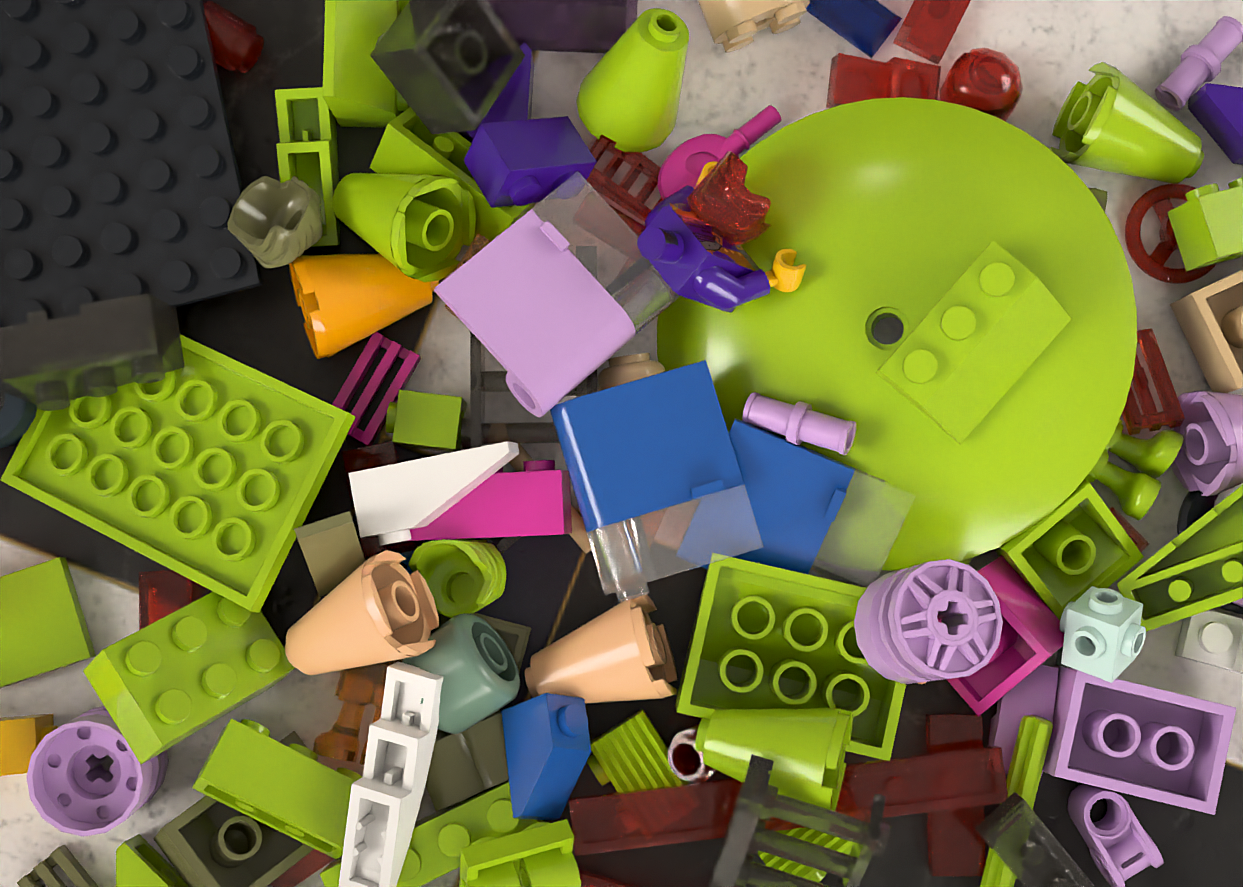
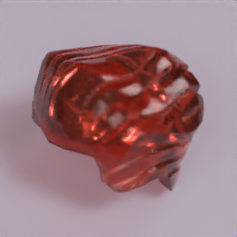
(727, 204)

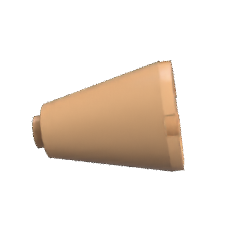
(366, 620)
(608, 658)

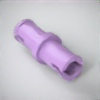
(1200, 63)
(799, 423)

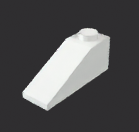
(418, 491)

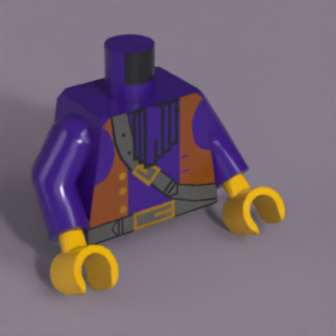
(702, 263)

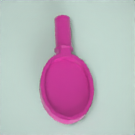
(687, 160)

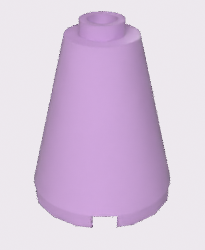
(1212, 442)

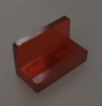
(930, 27)

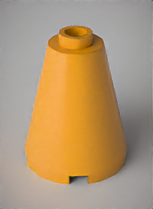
(352, 297)

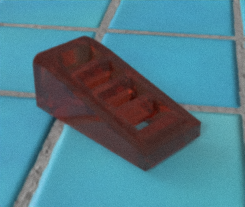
(619, 193)

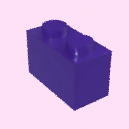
(526, 159)

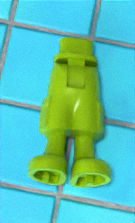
(1149, 456)

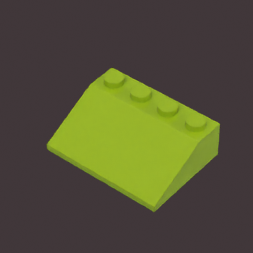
(785, 644)

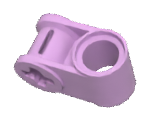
(1117, 840)

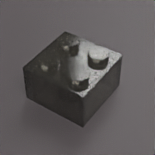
(448, 61)

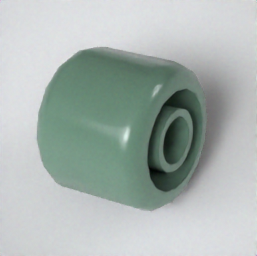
(475, 671)

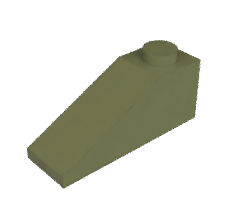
(330, 550)

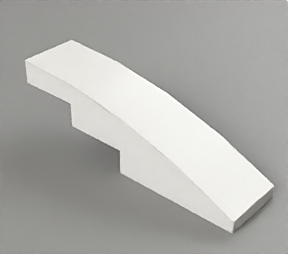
(393, 779)

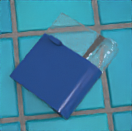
(655, 478)
(816, 510)

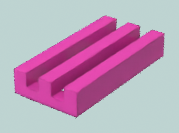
(358, 373)

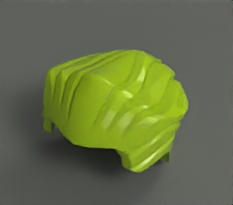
(460, 573)

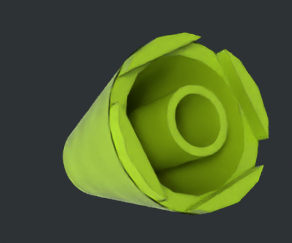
(637, 83)
(1124, 131)
(409, 219)
(803, 744)

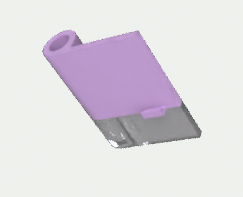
(557, 293)

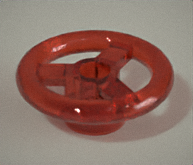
(1152, 264)

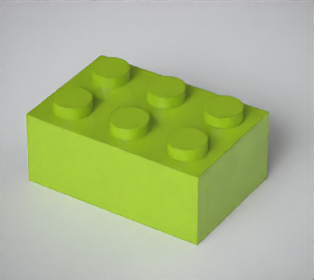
(186, 672)

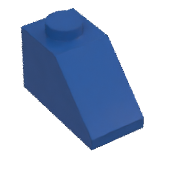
(545, 753)

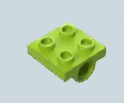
(529, 858)

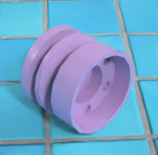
(901, 628)
(75, 789)

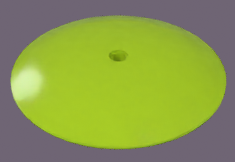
(887, 217)

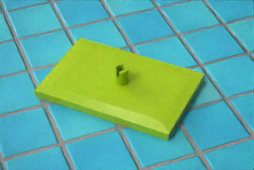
(189, 468)

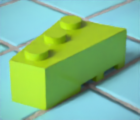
(1194, 569)

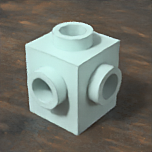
(1102, 633)

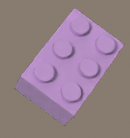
(1139, 740)

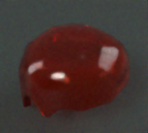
(984, 82)

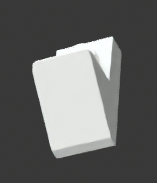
(1212, 640)

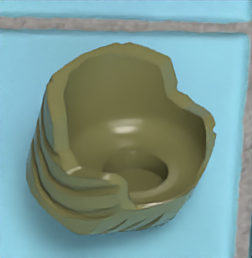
(277, 220)

